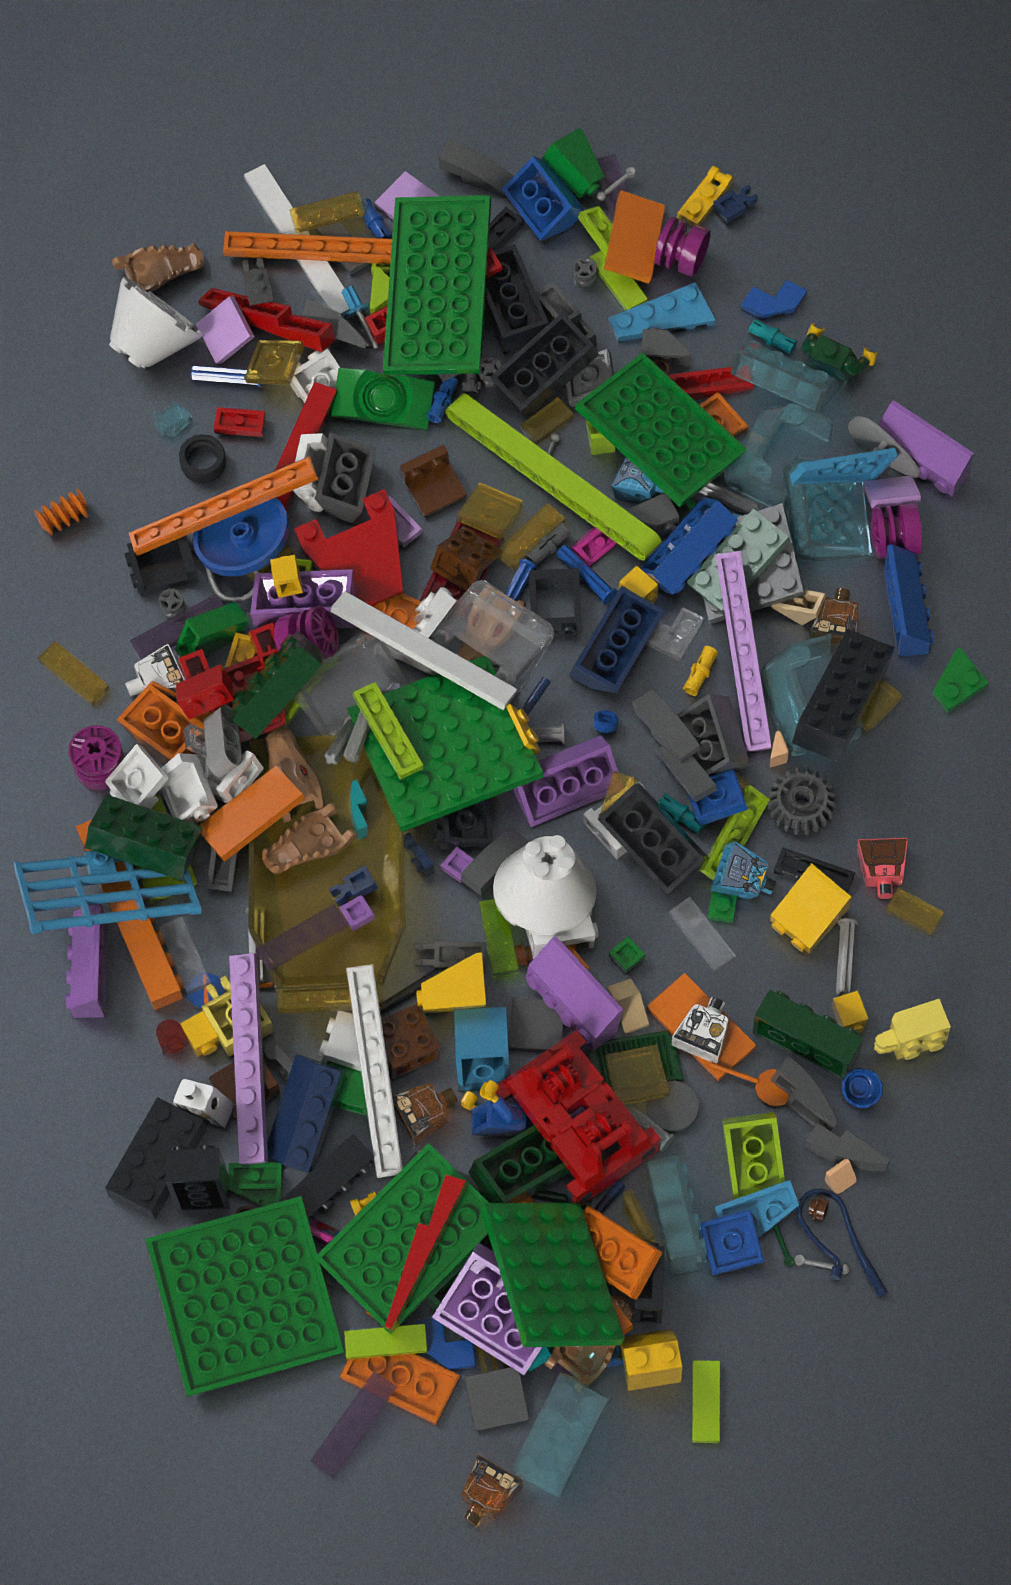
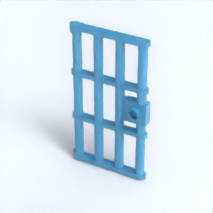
(100, 871)

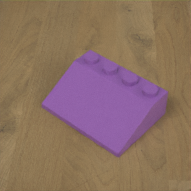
(482, 1313)

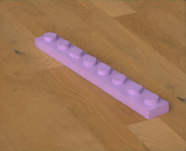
(743, 651)
(248, 1059)

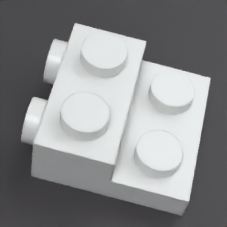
(320, 369)
(432, 611)
(137, 778)

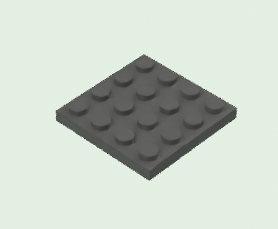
(779, 580)

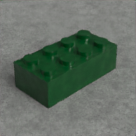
(276, 683)
(143, 837)
(807, 1034)
(517, 1168)

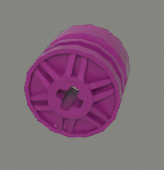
(678, 245)
(897, 530)
(312, 623)
(95, 768)

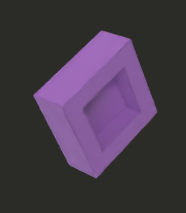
(456, 863)
(357, 913)

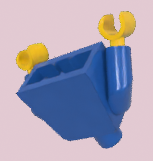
(495, 1116)

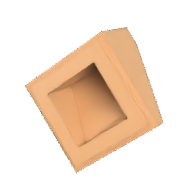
(779, 751)
(840, 1177)

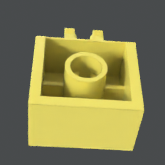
(220, 1016)
(915, 1031)

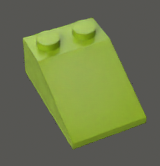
(753, 1153)

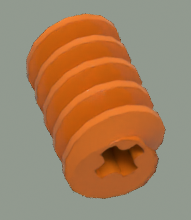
(62, 512)

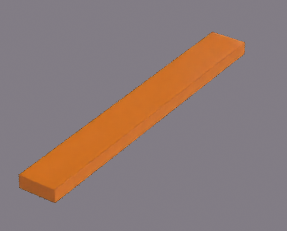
(307, 247)
(223, 506)

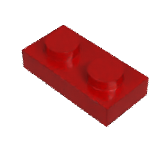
(239, 422)

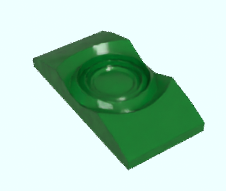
(383, 398)

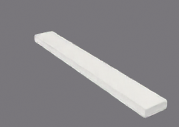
(277, 208)
(423, 650)
(374, 1070)

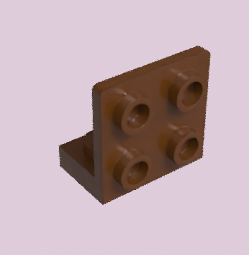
(432, 481)
(464, 557)
(408, 1041)
(225, 1082)

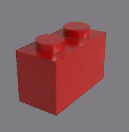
(204, 692)

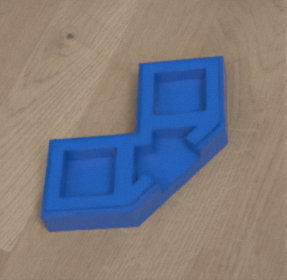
(764, 305)
(450, 1355)

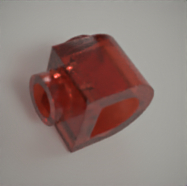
(170, 1036)

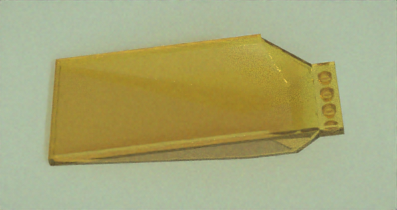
(280, 901)

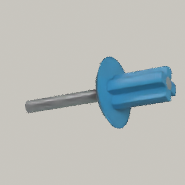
(356, 309)

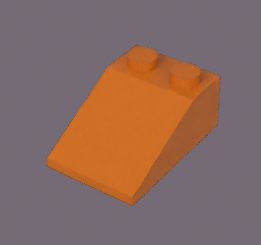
(157, 724)

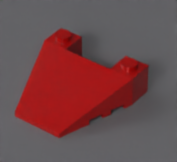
(368, 549)
(264, 645)

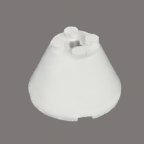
(148, 326)
(545, 887)

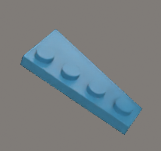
(669, 312)
(844, 468)

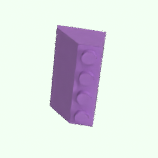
(935, 453)
(318, 587)
(569, 781)
(87, 967)
(574, 994)

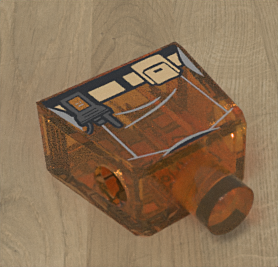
(836, 617)
(423, 1110)
(488, 1490)

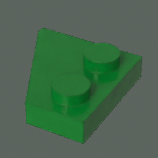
(958, 682)
(257, 1182)

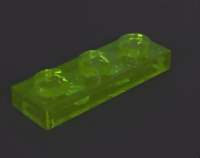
(498, 939)

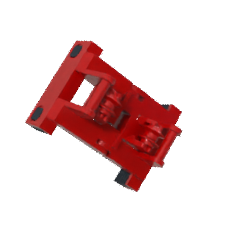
(579, 1139)

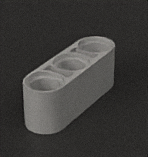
(222, 741)

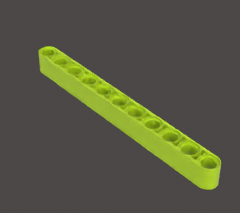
(553, 477)

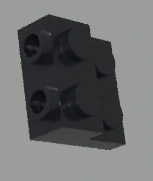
(465, 827)

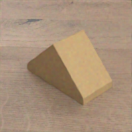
(802, 608)
(630, 1000)

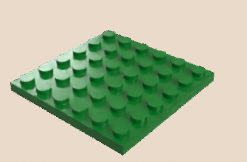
(464, 747)
(244, 1296)

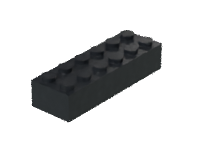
(843, 695)

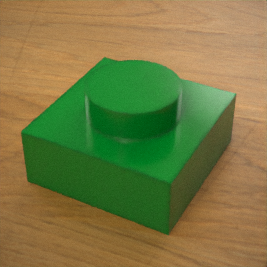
(722, 907)
(627, 954)

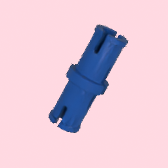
(375, 221)
(442, 400)

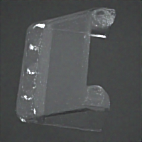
(498, 630)

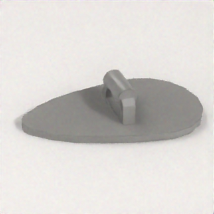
(874, 438)

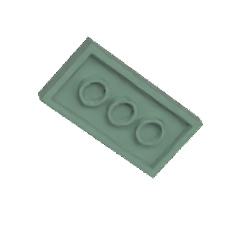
(759, 546)

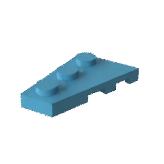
(767, 1206)

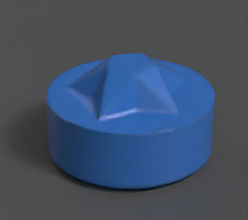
(605, 721)

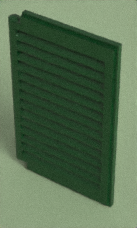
(667, 1053)

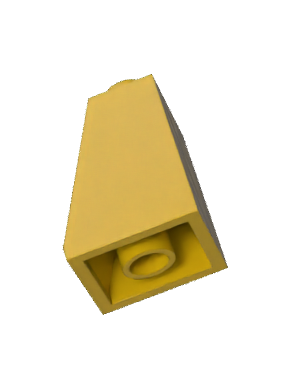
(810, 909)
(455, 988)
(651, 1359)

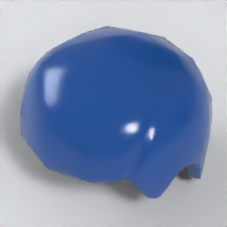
(862, 1087)

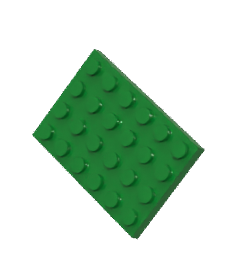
(660, 429)
(374, 1245)
(552, 1275)

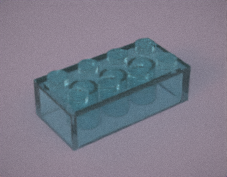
(675, 1215)
(561, 1435)

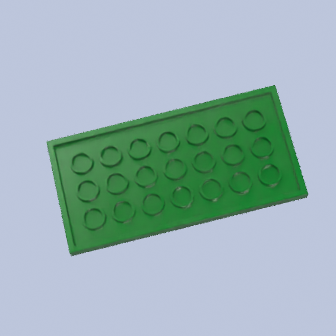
(437, 285)

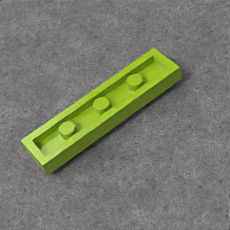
(387, 730)
(736, 829)

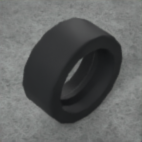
(198, 442)

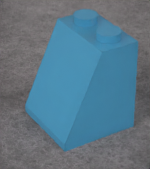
(481, 1046)

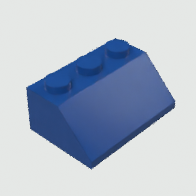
(542, 199)

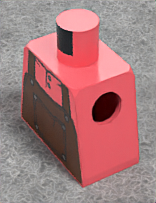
(882, 863)

